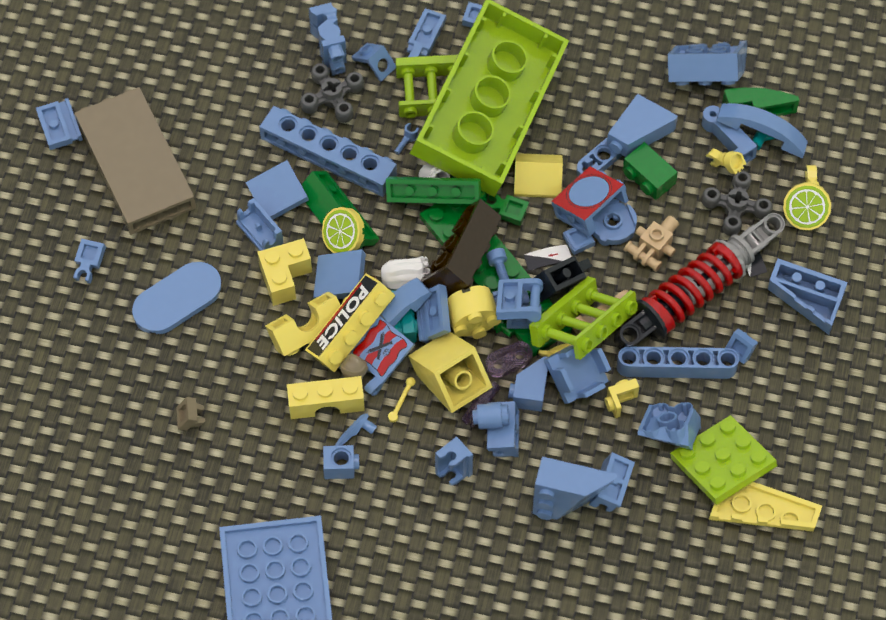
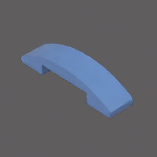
(765, 122)

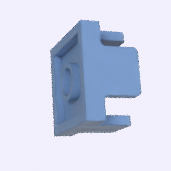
(578, 377)

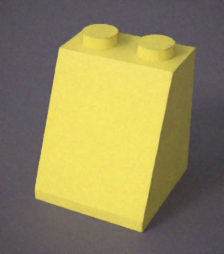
(451, 370)

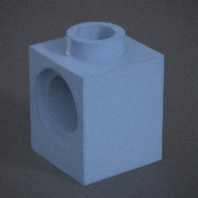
(332, 454)

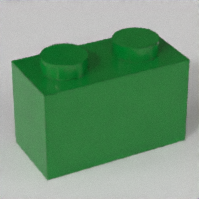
(649, 171)

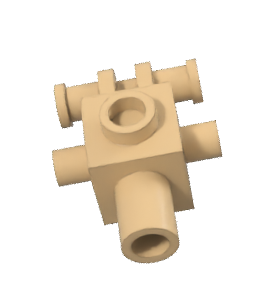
(654, 243)

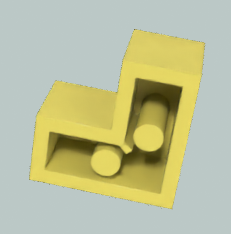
(281, 265)

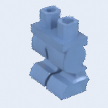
(331, 43)

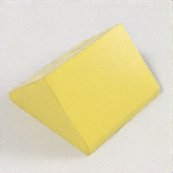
(538, 175)

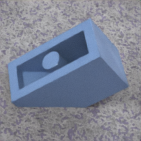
(530, 386)

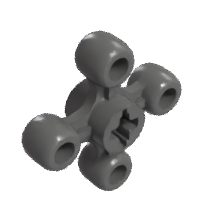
(332, 92)
(736, 203)

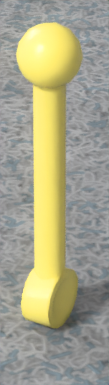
(393, 416)

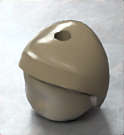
(353, 366)

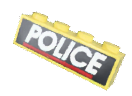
(350, 322)

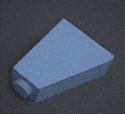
(638, 124)

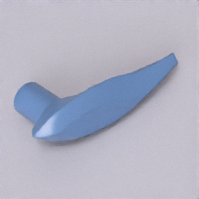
(353, 430)

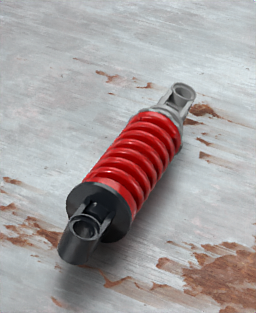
(698, 282)

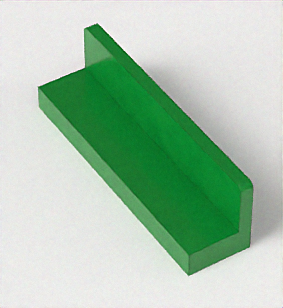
(434, 190)
(326, 195)

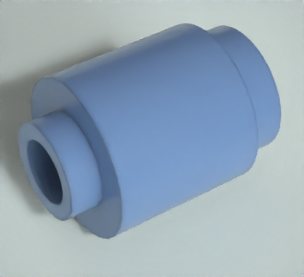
(491, 415)

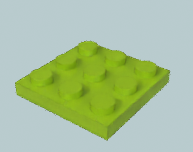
(724, 460)

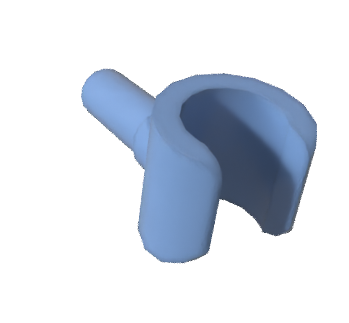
(408, 137)

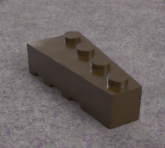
(464, 248)

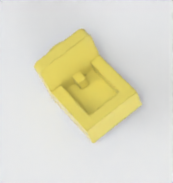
(621, 392)

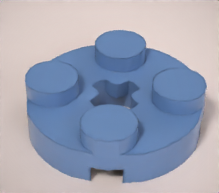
(619, 233)

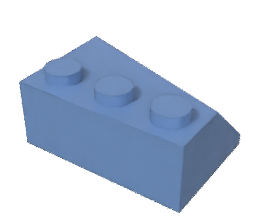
(706, 64)
(566, 487)

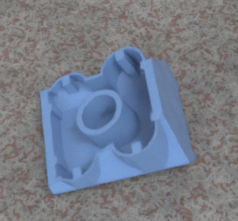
(671, 424)

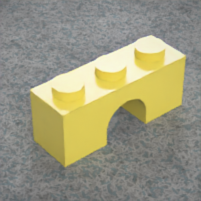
(289, 338)
(340, 393)

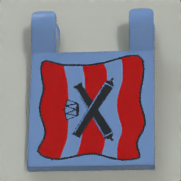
(383, 351)

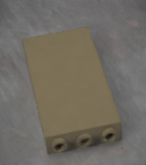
(135, 160)

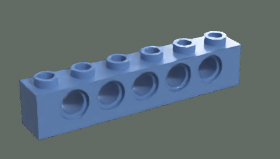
(314, 151)

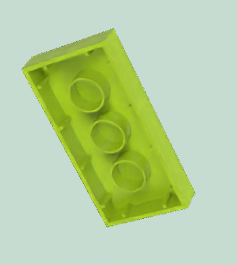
(490, 97)

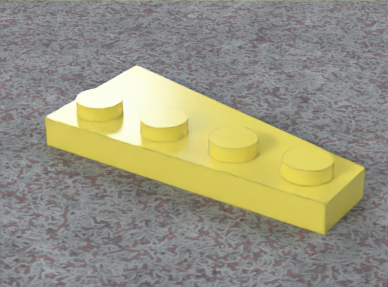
(767, 507)

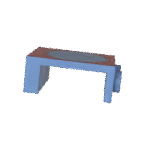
(586, 198)

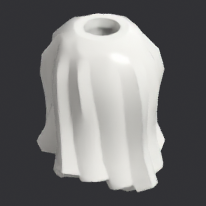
(401, 271)

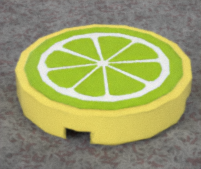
(807, 206)
(342, 230)

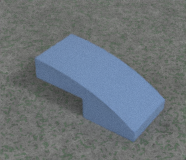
(406, 297)

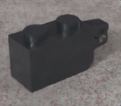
(562, 276)

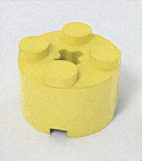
(472, 312)

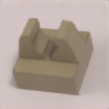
(187, 414)

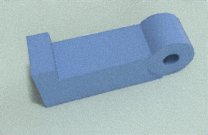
(731, 138)

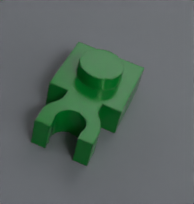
(510, 208)

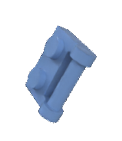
(511, 299)

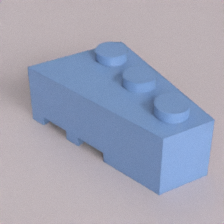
(808, 292)

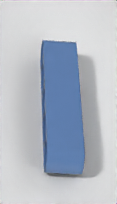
(688, 356)

